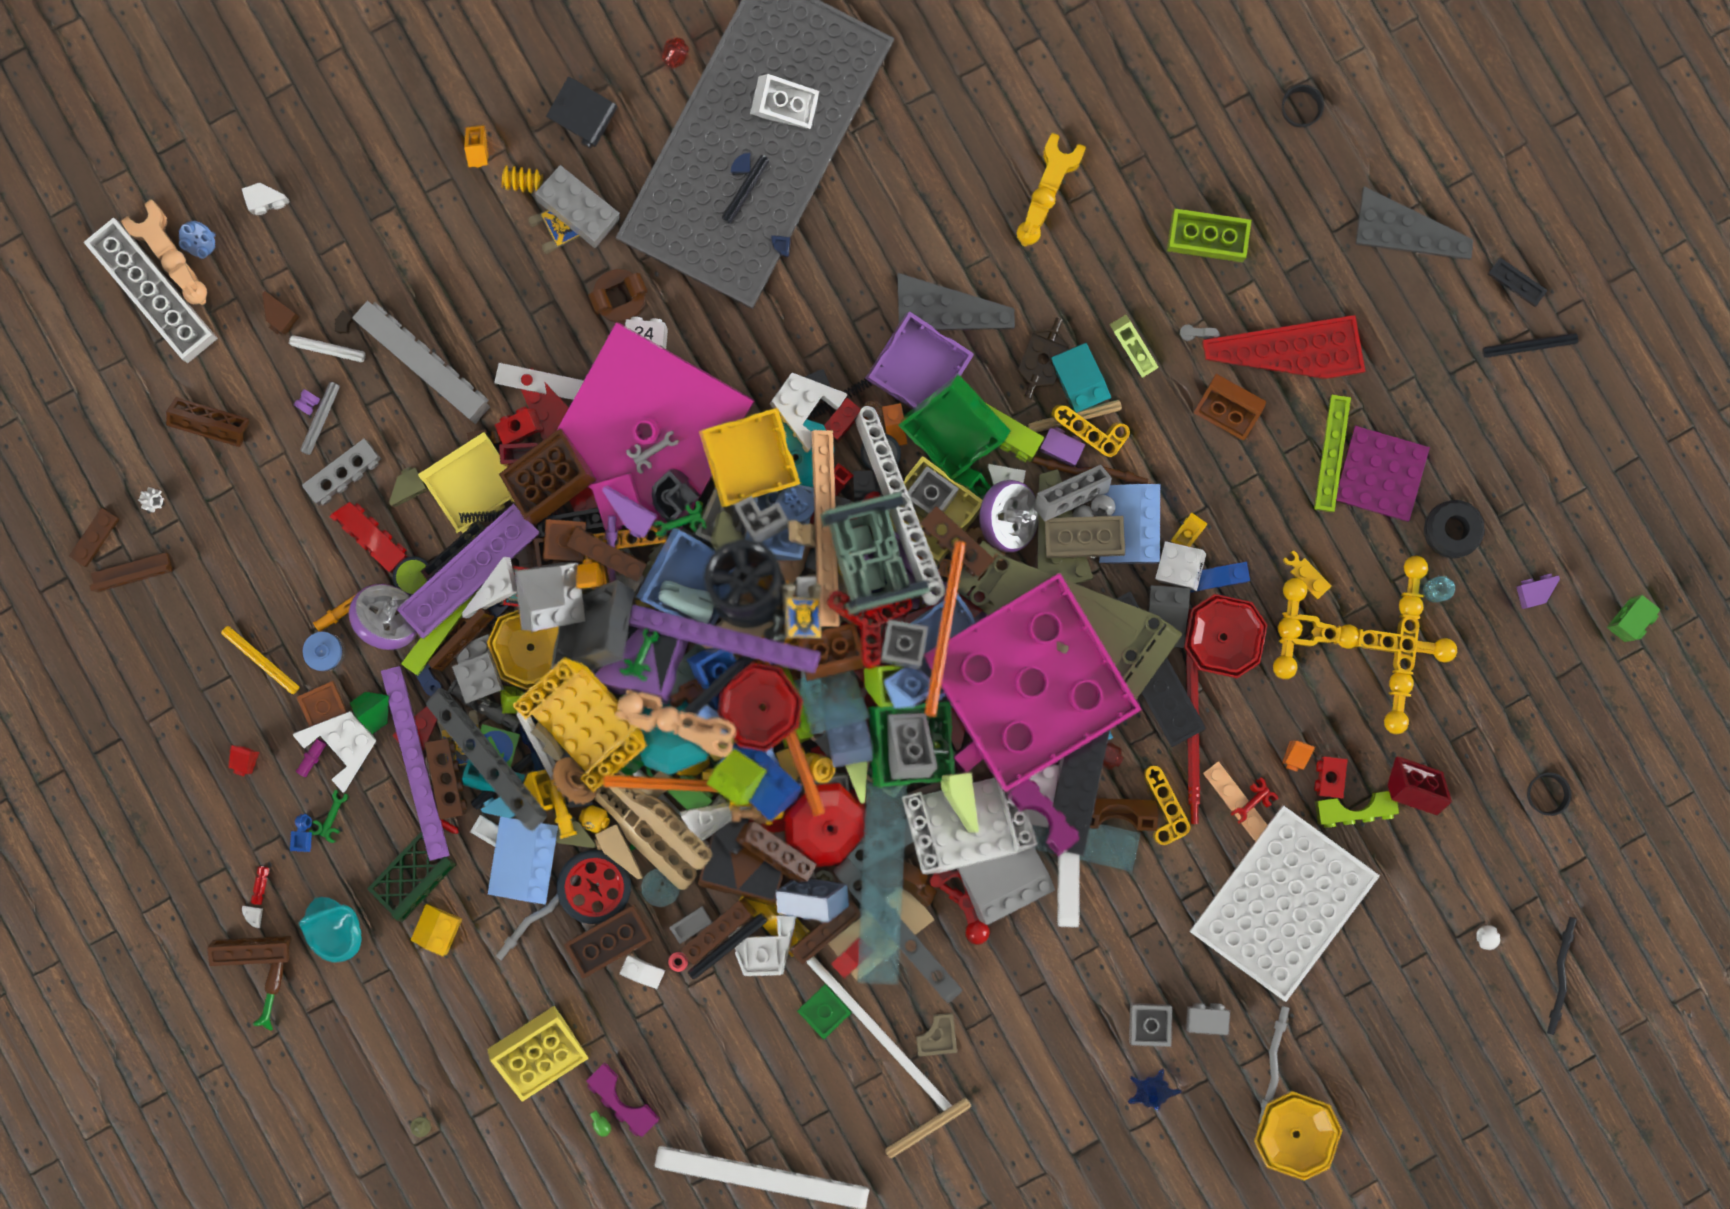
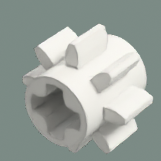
(151, 499)

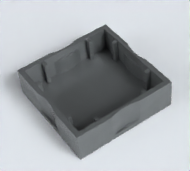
(603, 633)

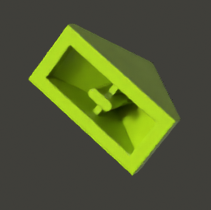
(509, 696)

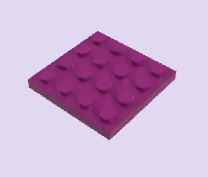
(1381, 473)

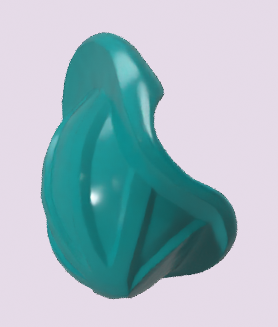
(331, 930)

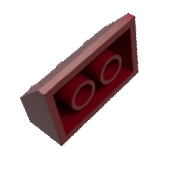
(1418, 786)

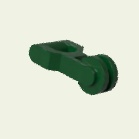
(935, 726)

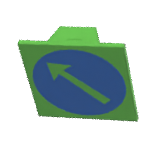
(503, 741)

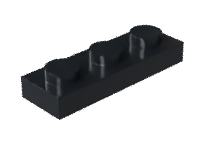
(1517, 282)

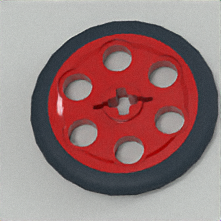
(567, 892)

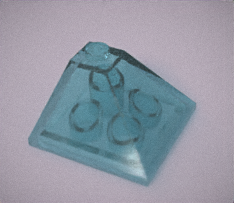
(832, 701)

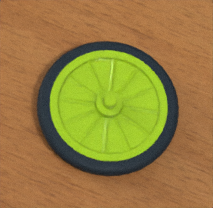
(408, 574)

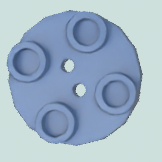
(196, 239)
(790, 497)

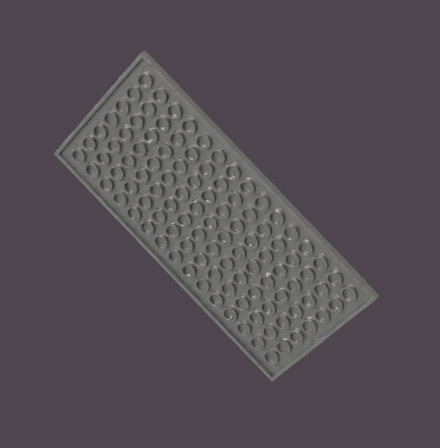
(692, 180)

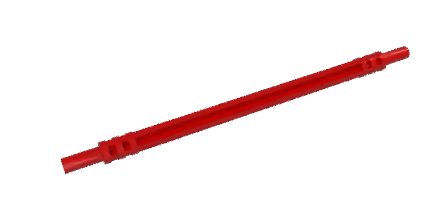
(1193, 742)

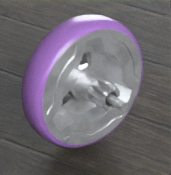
(999, 516)
(373, 626)

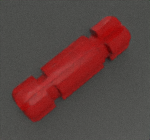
(259, 885)

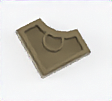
(939, 1038)

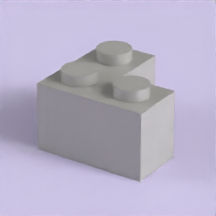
(763, 523)
(1208, 1019)

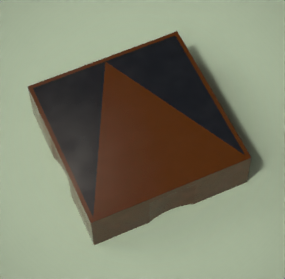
(742, 873)

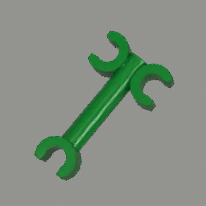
(694, 518)
(637, 668)
(324, 829)

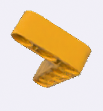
(623, 543)

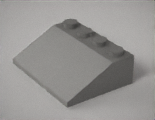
(1006, 884)

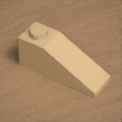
(616, 847)

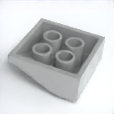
(549, 596)

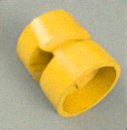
(820, 767)

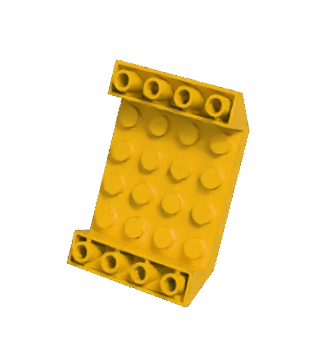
(583, 720)

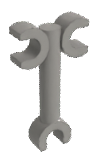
(640, 458)

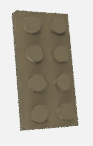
(1085, 537)

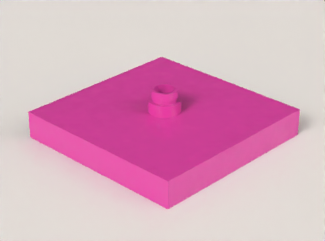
(636, 398)
(1022, 694)

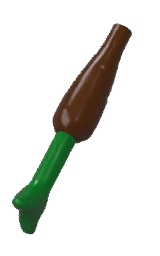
(272, 987)

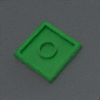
(824, 1011)

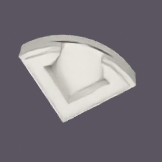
(253, 915)

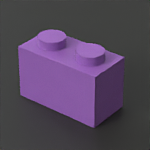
(1062, 447)

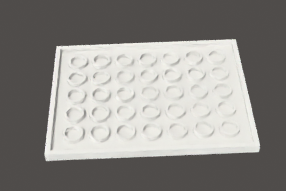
(1284, 903)

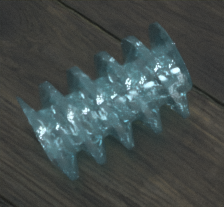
(1446, 591)

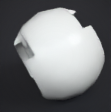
(1488, 937)

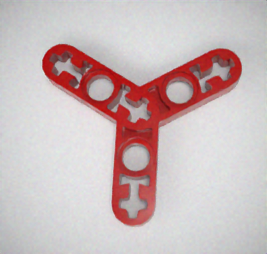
(866, 629)

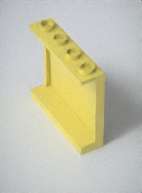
(468, 481)

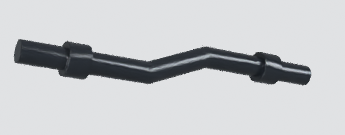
(1556, 1013)

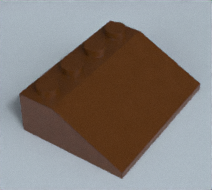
(547, 477)

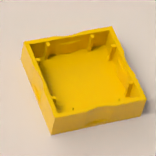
(749, 457)

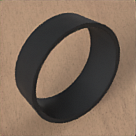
(1314, 93)
(1566, 789)

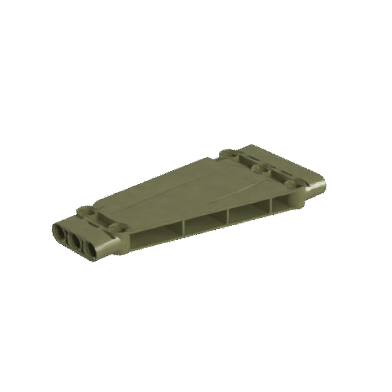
(1115, 622)

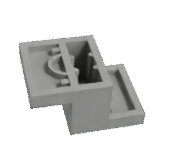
(477, 671)

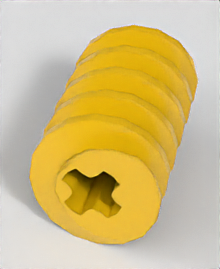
(521, 179)

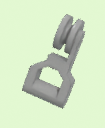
(1188, 333)

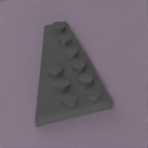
(1397, 227)
(950, 308)

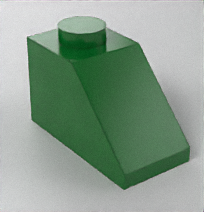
(973, 482)

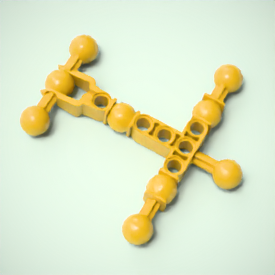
(1349, 636)

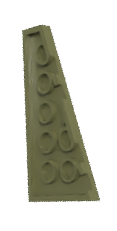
(1071, 568)

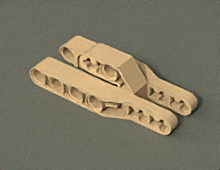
(665, 836)

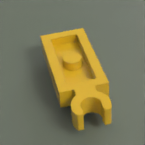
(1303, 570)

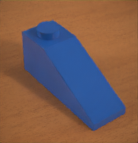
(1223, 576)

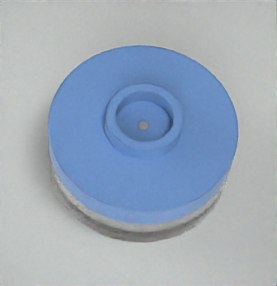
(323, 651)

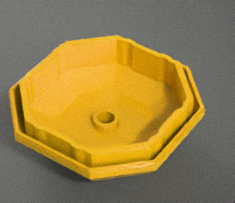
(510, 652)
(1317, 1137)

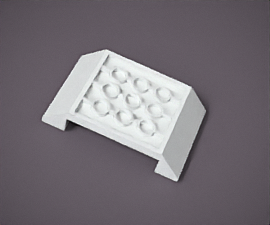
(947, 845)

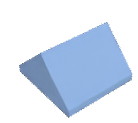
(907, 687)

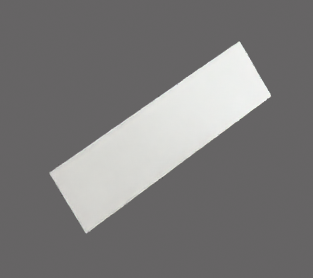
(561, 385)

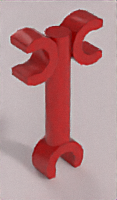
(1263, 794)

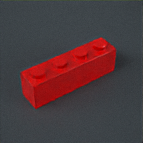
(369, 535)

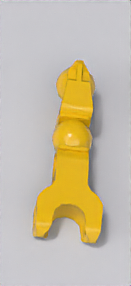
(1044, 196)

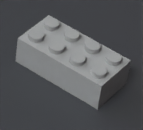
(577, 206)

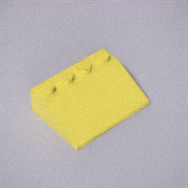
(537, 1054)

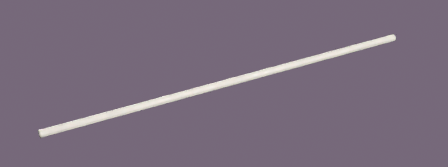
(858, 1011)

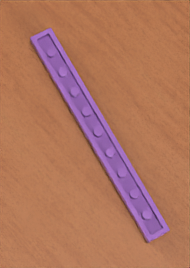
(724, 639)
(415, 763)

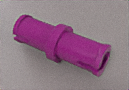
(311, 757)

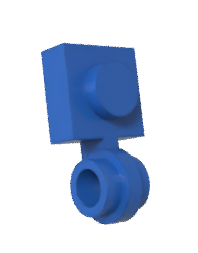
(301, 839)

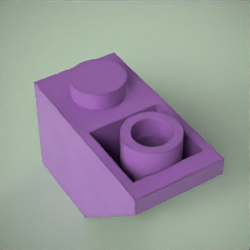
(1537, 592)

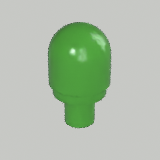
(600, 1124)

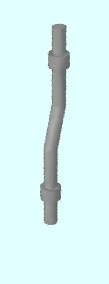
(511, 941)
(1280, 1026)

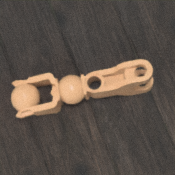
(172, 260)
(701, 730)

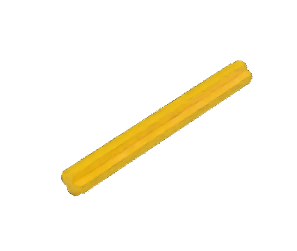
(260, 660)

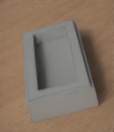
(691, 924)

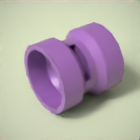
(306, 402)

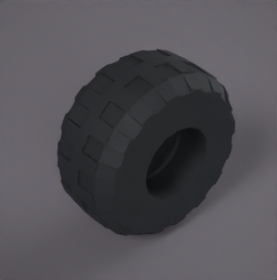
(1472, 529)

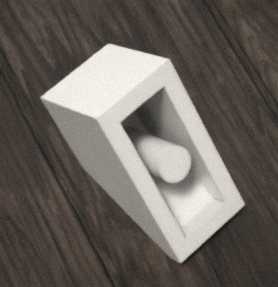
(642, 971)

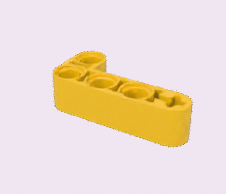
(1102, 438)
(1163, 802)

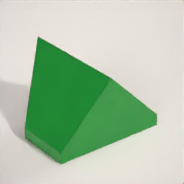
(371, 710)

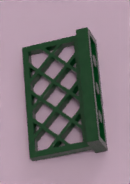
(419, 891)

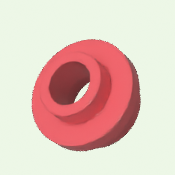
(673, 966)

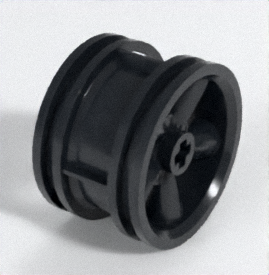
(738, 555)

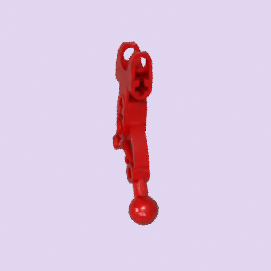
(975, 931)

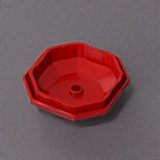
(1243, 630)
(742, 703)
(809, 832)

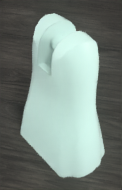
(688, 600)

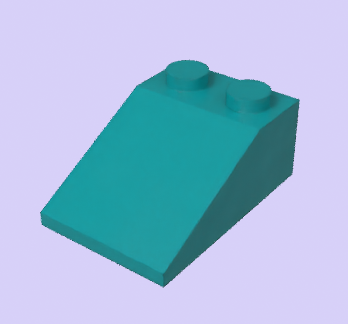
(1080, 378)

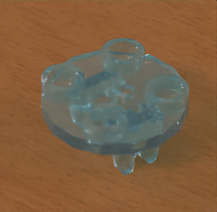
(650, 888)

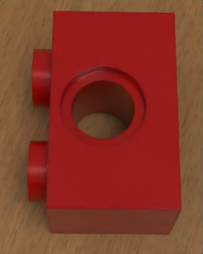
(842, 419)
(529, 426)
(1338, 768)

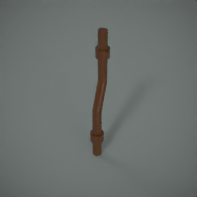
(1052, 464)

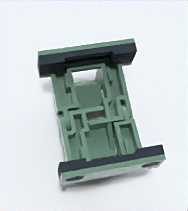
(854, 543)

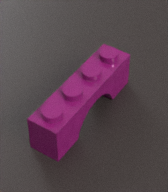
(1028, 797)
(604, 1083)

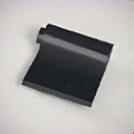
(584, 112)

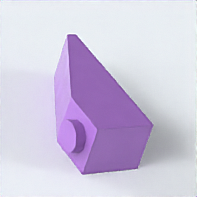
(632, 514)

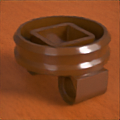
(612, 280)

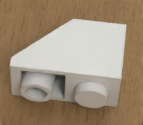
(262, 198)

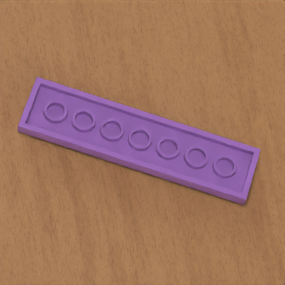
(467, 571)

